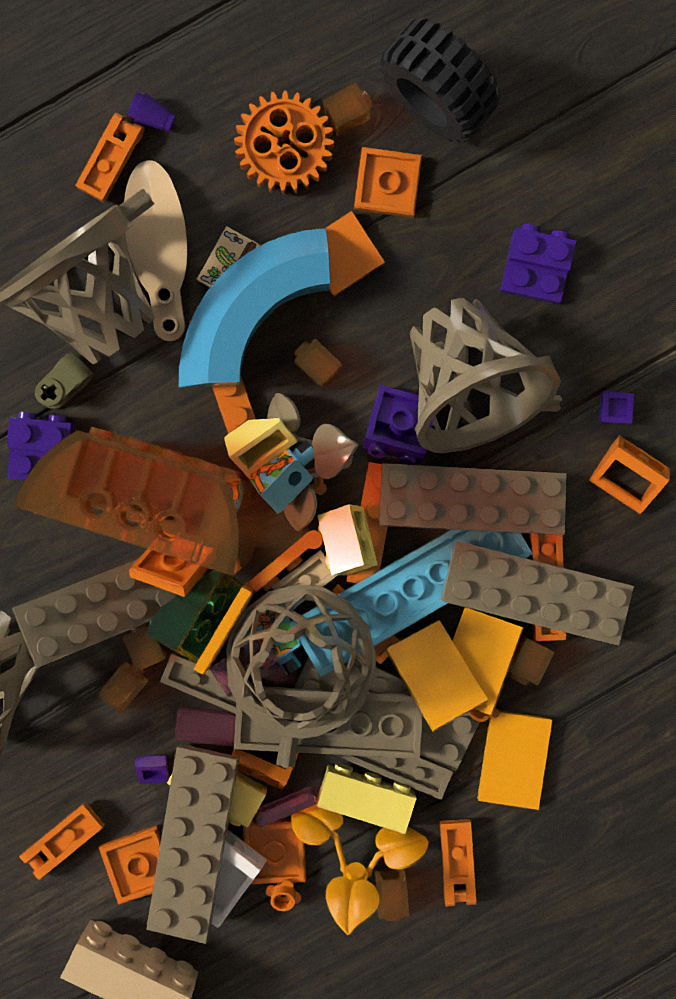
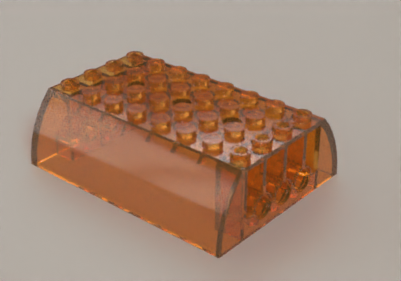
(117, 472)

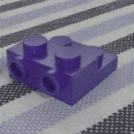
(537, 264)
(393, 427)
(32, 439)

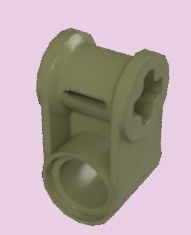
(66, 378)

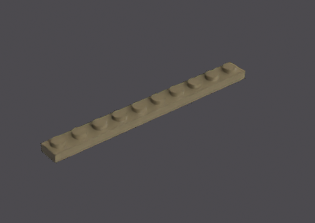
(416, 773)

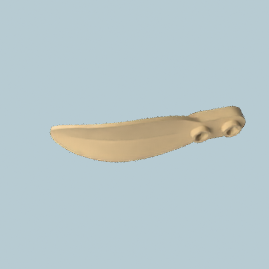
(159, 246)

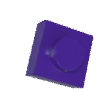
(616, 407)
(152, 769)

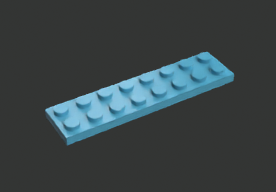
(404, 591)

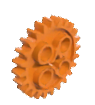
(299, 120)

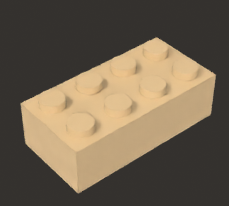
(125, 969)

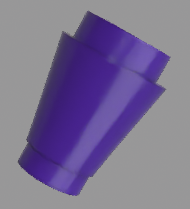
(150, 112)

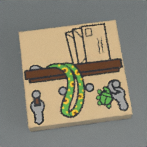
(227, 251)

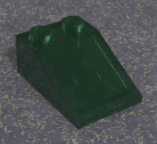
(191, 621)

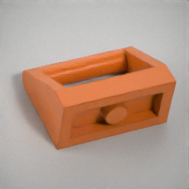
(640, 463)
(262, 769)

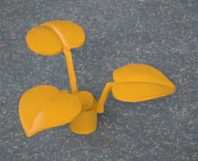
(351, 896)

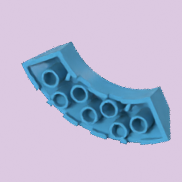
(244, 299)

